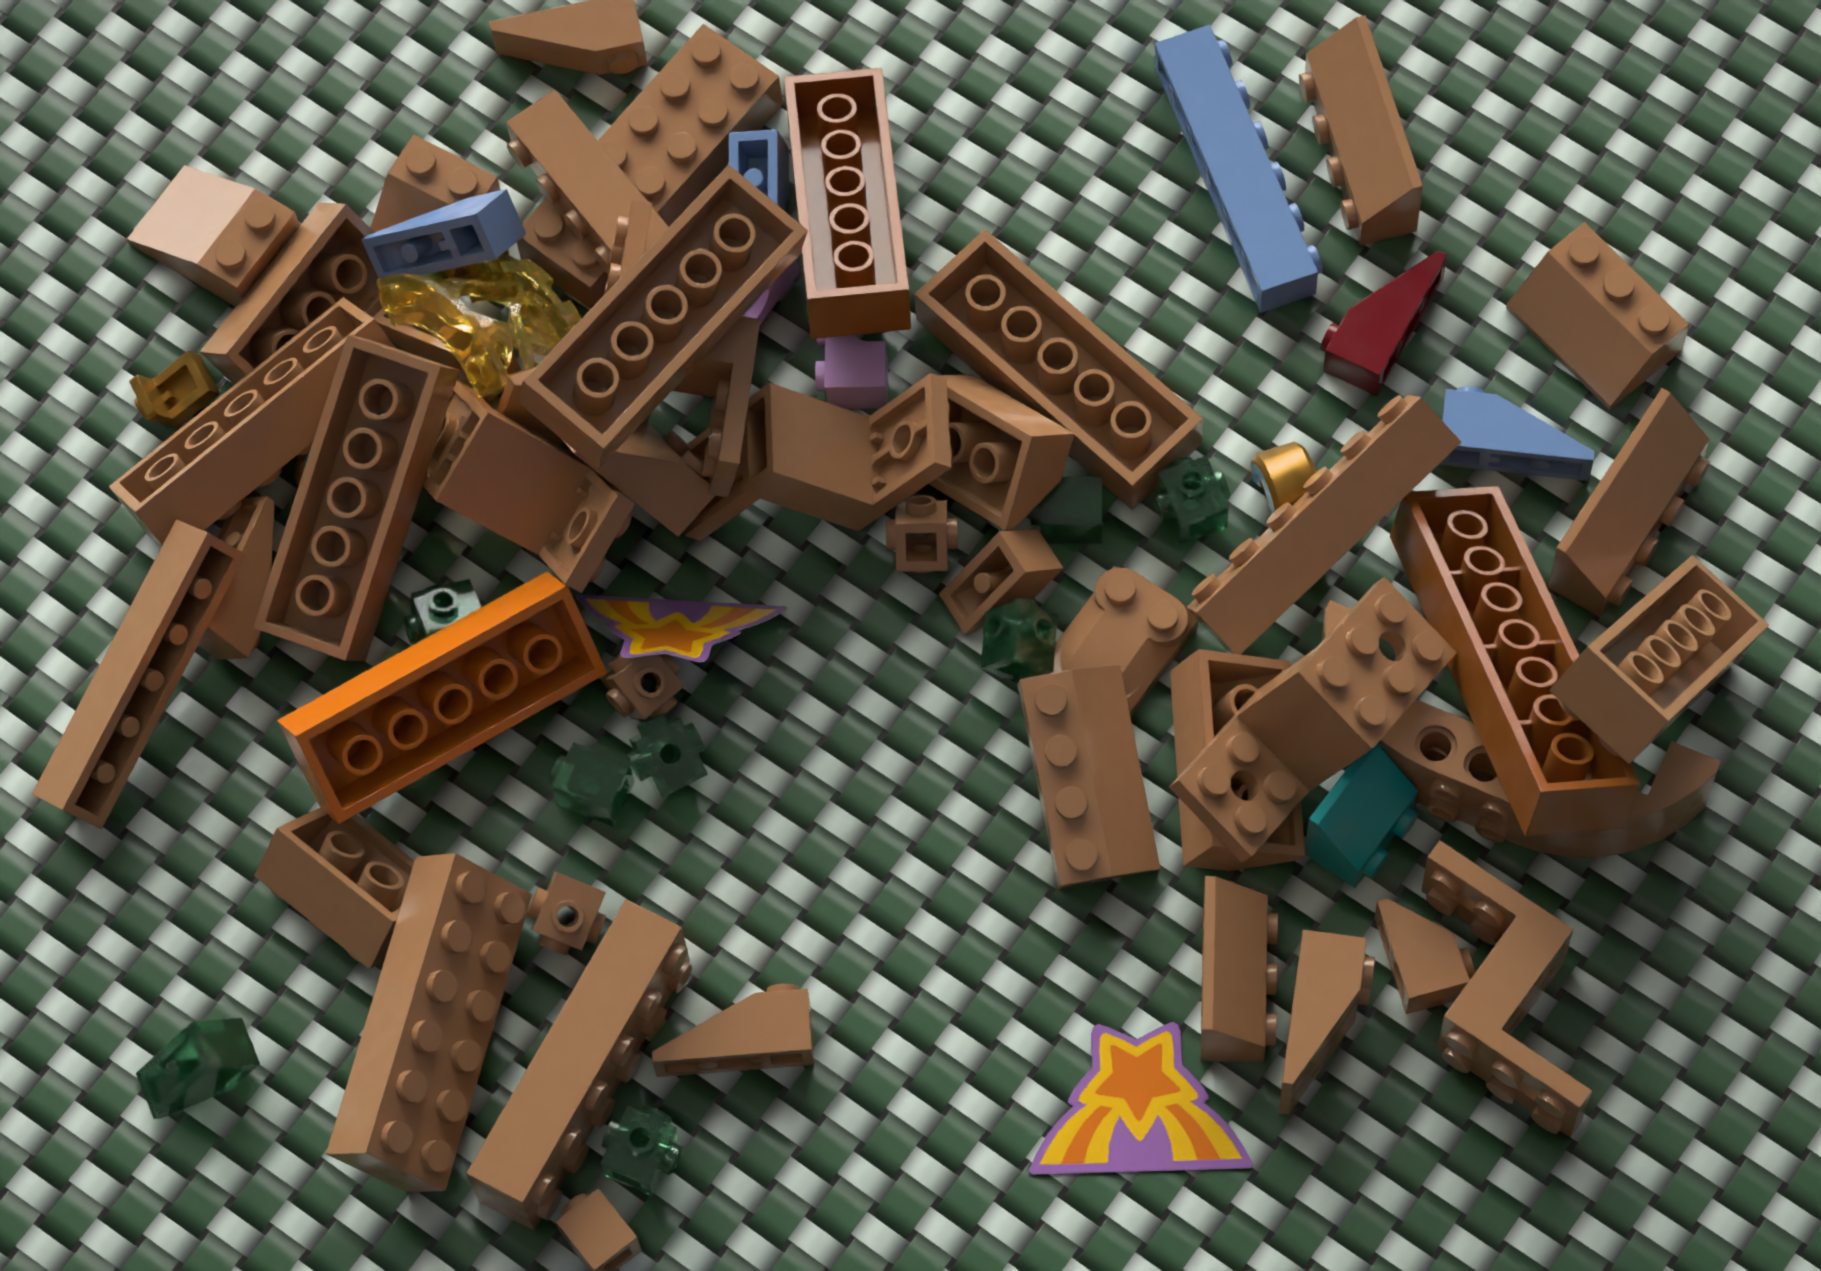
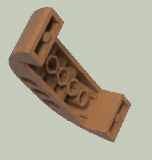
(1458, 782)

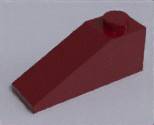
(1380, 326)

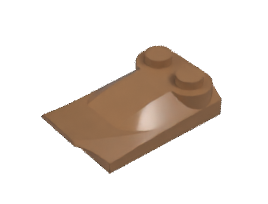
(1128, 626)

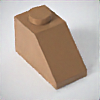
(1006, 568)
(1422, 957)

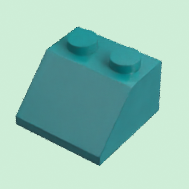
(1361, 818)

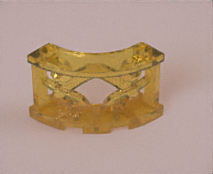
(475, 339)

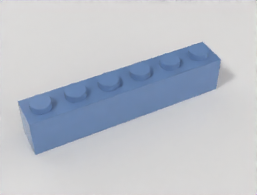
(1237, 169)

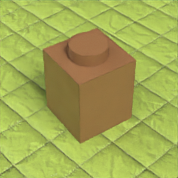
(597, 1232)

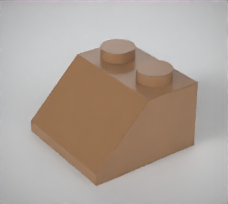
(425, 181)

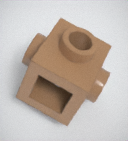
(921, 535)
(626, 690)
(560, 893)

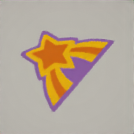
(674, 626)
(1138, 1113)

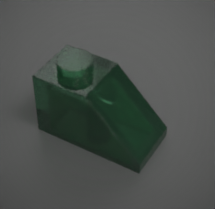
(197, 1065)

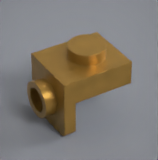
(175, 391)

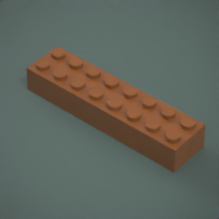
(1510, 650)

